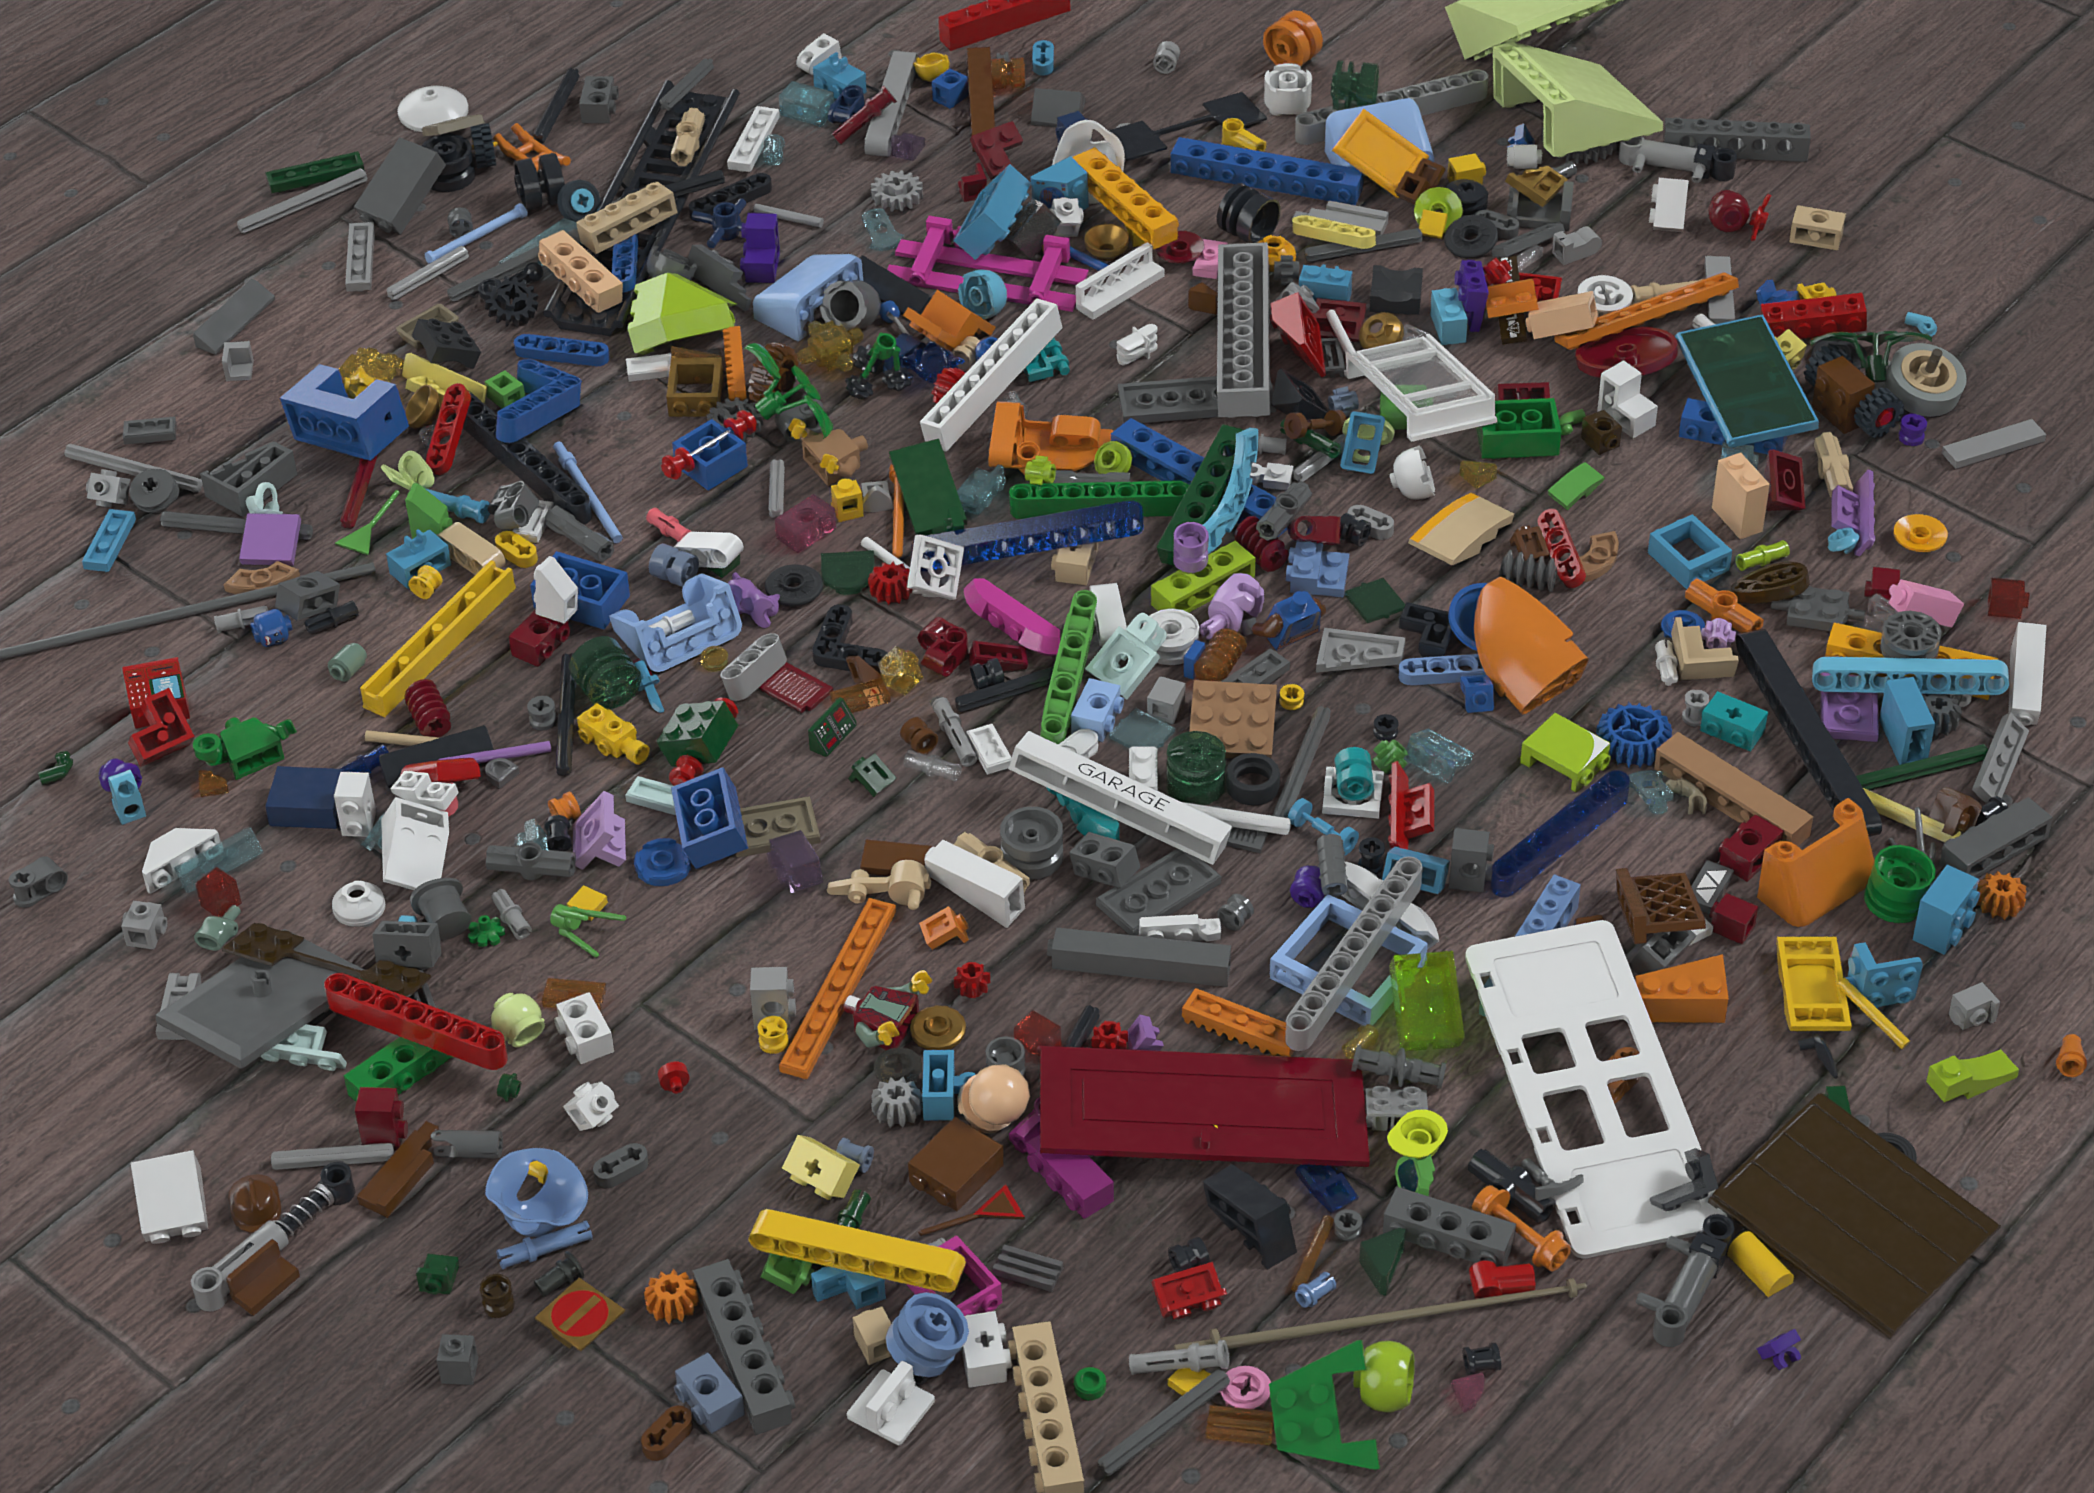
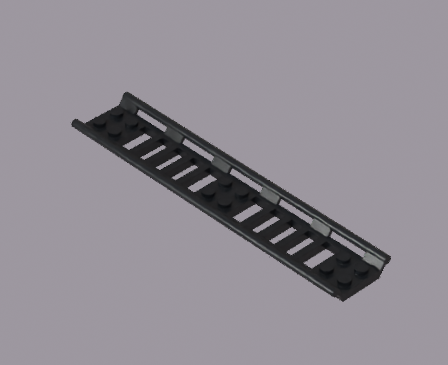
(575, 313)

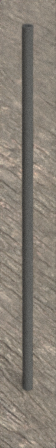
(167, 615)

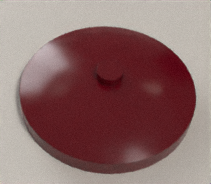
(1641, 347)

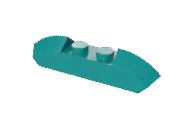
(1089, 819)

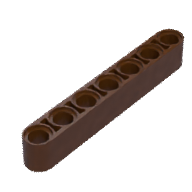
(980, 90)

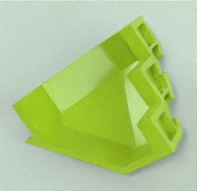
(673, 310)

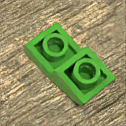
(1575, 484)

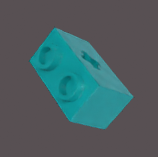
(1733, 721)

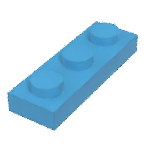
(108, 540)

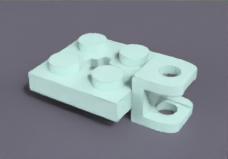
(1131, 644)

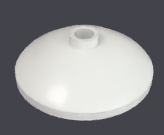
(431, 106)

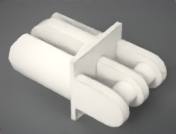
(1137, 344)

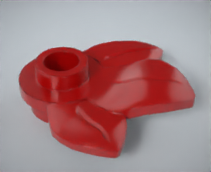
(1759, 218)

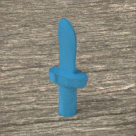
(647, 684)

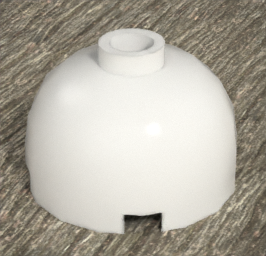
(1413, 474)

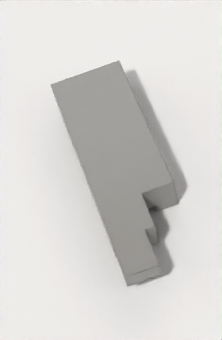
(1353, 215)

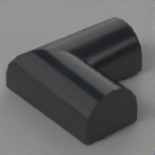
(1432, 625)

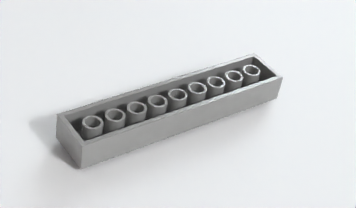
(1243, 330)

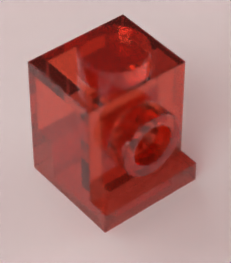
(1037, 1031)

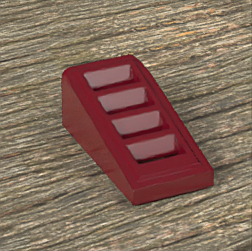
(984, 651)

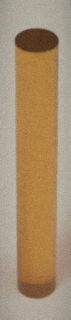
(1313, 1252)

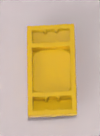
(1809, 981)

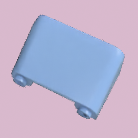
(1400, 115)
(794, 296)
(714, 624)

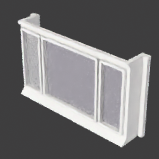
(1426, 386)

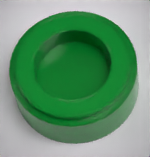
(1089, 1383)

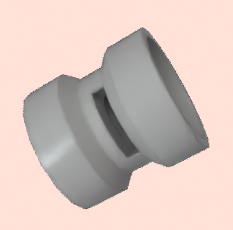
(1166, 57)

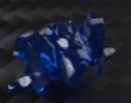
(932, 361)

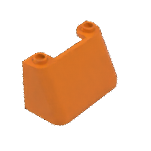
(1822, 876)

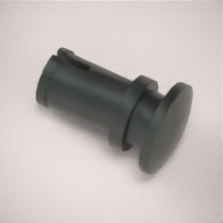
(560, 1274)

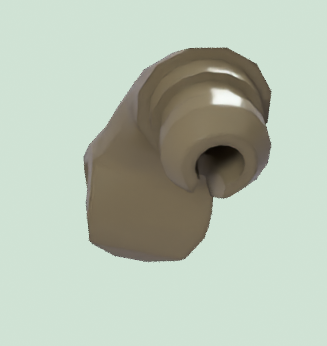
(1682, 786)

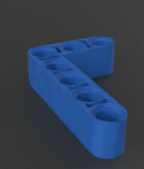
(548, 398)

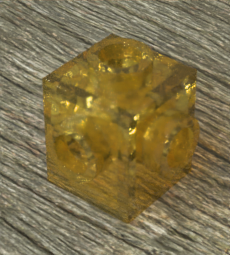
(900, 670)

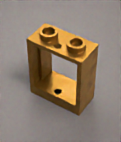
(694, 372)

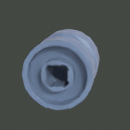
(673, 565)

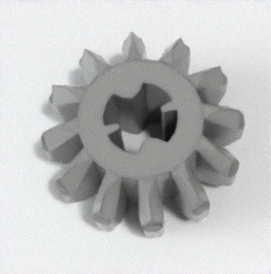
(896, 1102)

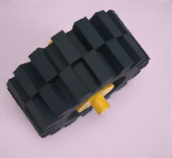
(483, 145)

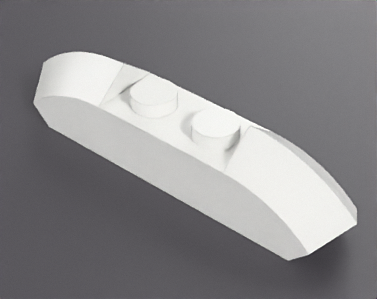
(1363, 885)

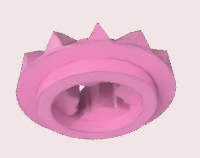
(1239, 1379)

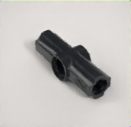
(1514, 1180)

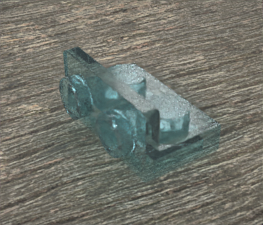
(981, 488)
(1436, 754)

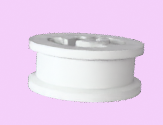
(1609, 293)

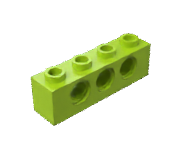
(1192, 590)

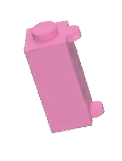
(1935, 602)

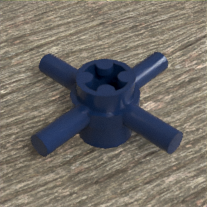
(725, 221)

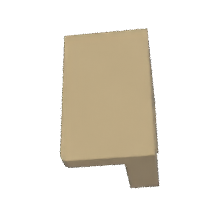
(1694, 660)

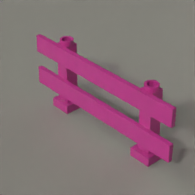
(1044, 272)

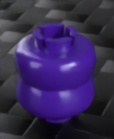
(115, 767)
(1307, 887)

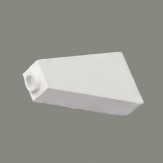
(2027, 672)
(977, 881)

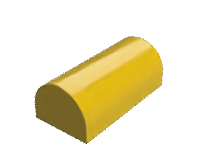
(1759, 1264)

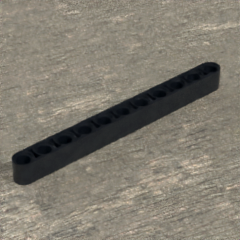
(1804, 725)

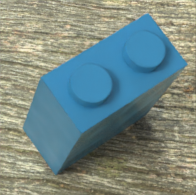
(1906, 720)

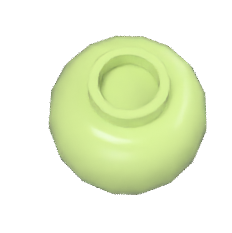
(517, 1019)

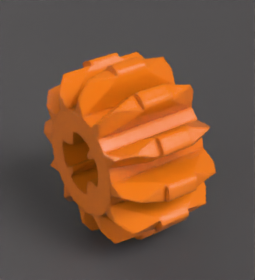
(2001, 895)
(671, 1296)

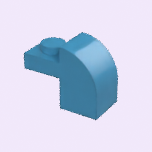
(860, 1287)

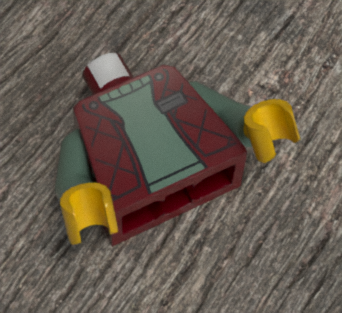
(887, 1013)

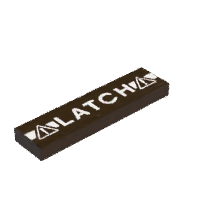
(1513, 325)

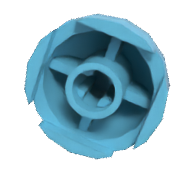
(983, 293)

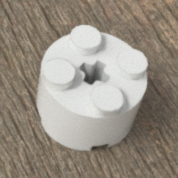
(1287, 89)

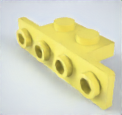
(422, 372)

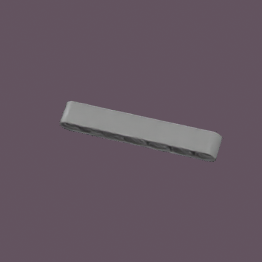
(899, 82)

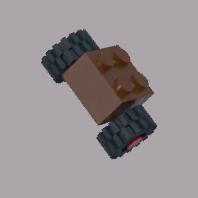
(1848, 395)

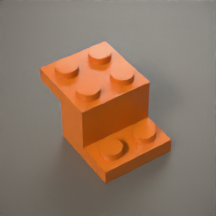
(947, 321)

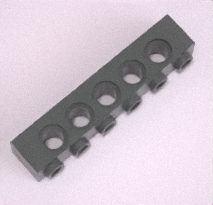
(1746, 138)
(742, 1346)

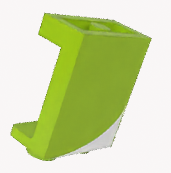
(1567, 750)

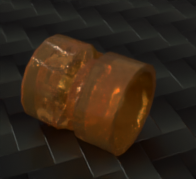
(999, 73)

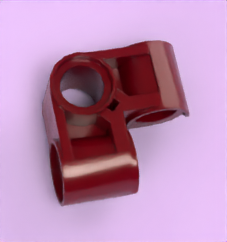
(1319, 529)
(945, 646)

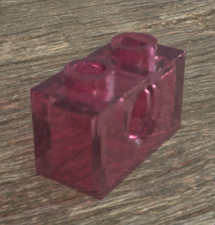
(805, 523)

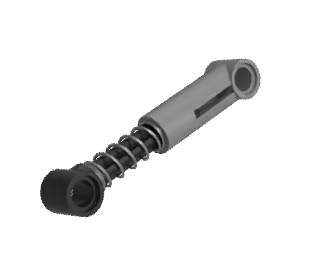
(334, 1188)

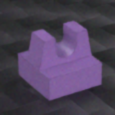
(1143, 1035)

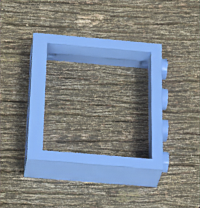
(1299, 976)

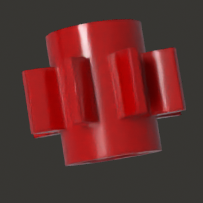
(1497, 272)
(972, 980)
(1109, 1036)

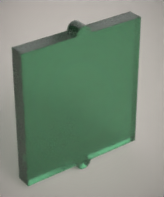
(1375, 600)

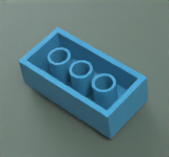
(993, 212)

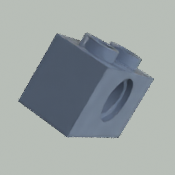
(723, 1400)

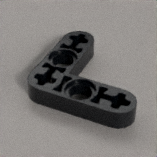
(837, 647)

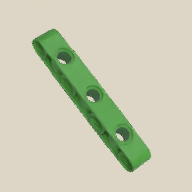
(1069, 667)

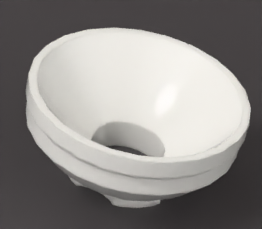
(358, 910)

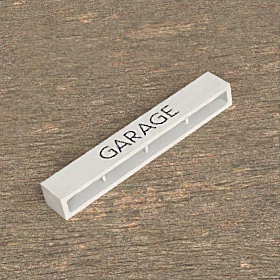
(1120, 797)

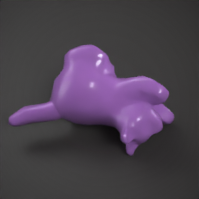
(753, 601)

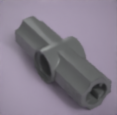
(1284, 510)
(530, 861)

